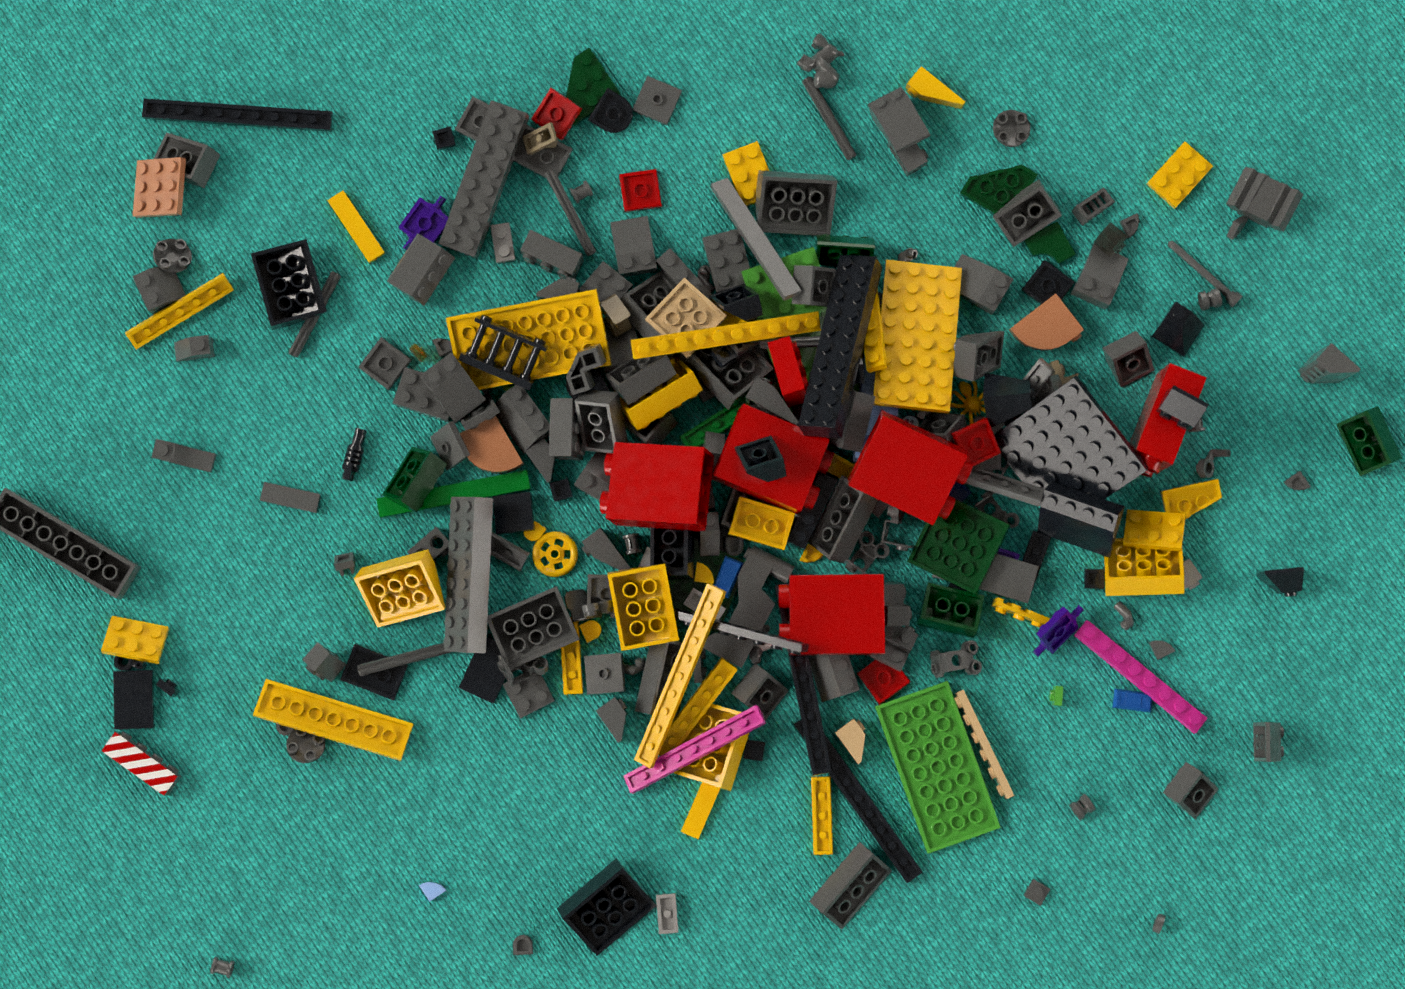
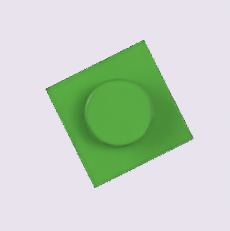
(1056, 695)

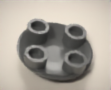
(1011, 128)
(172, 255)
(305, 746)

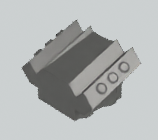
(1264, 199)

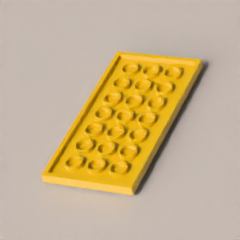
(563, 321)
(918, 336)

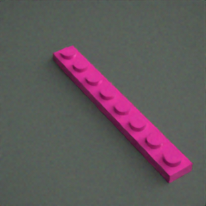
(1140, 676)
(695, 749)

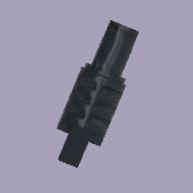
(354, 455)

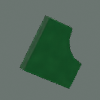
(1050, 242)

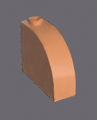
(1047, 326)
(491, 448)

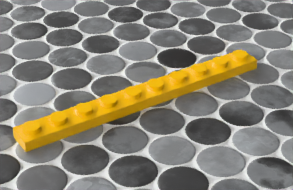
(725, 335)
(680, 675)

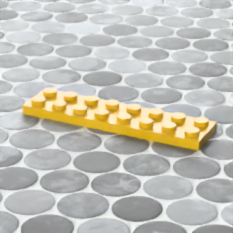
(333, 719)

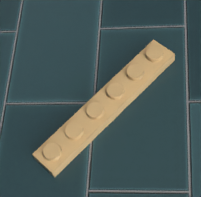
(979, 737)

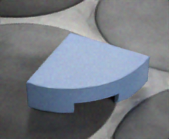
(432, 889)

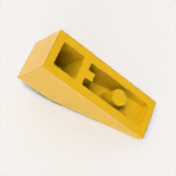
(930, 89)

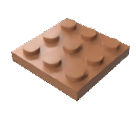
(159, 187)

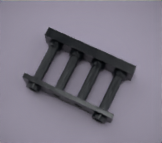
(505, 372)

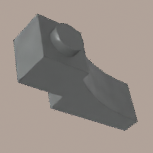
(183, 455)

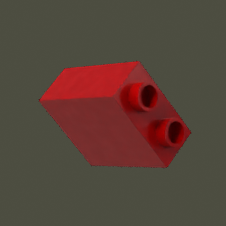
(1154, 437)
(801, 457)
(910, 468)
(658, 486)
(835, 613)

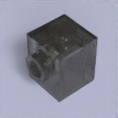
(1111, 240)

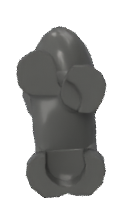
(825, 74)

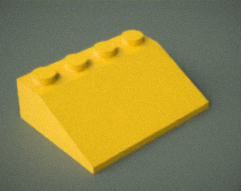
(664, 398)
(1143, 571)
(401, 588)
(643, 606)
(721, 765)

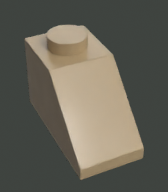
(852, 738)

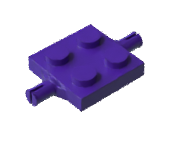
(425, 220)
(1057, 630)

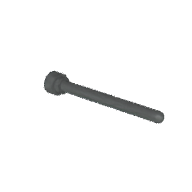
(1231, 296)

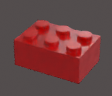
(789, 370)

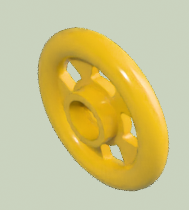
(549, 569)

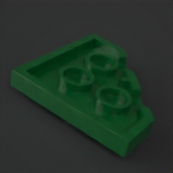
(587, 83)
(997, 187)

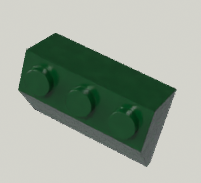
(831, 247)
(1368, 441)
(414, 479)
(951, 610)

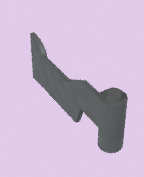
(753, 603)

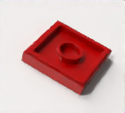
(556, 110)
(640, 190)
(978, 441)
(882, 680)

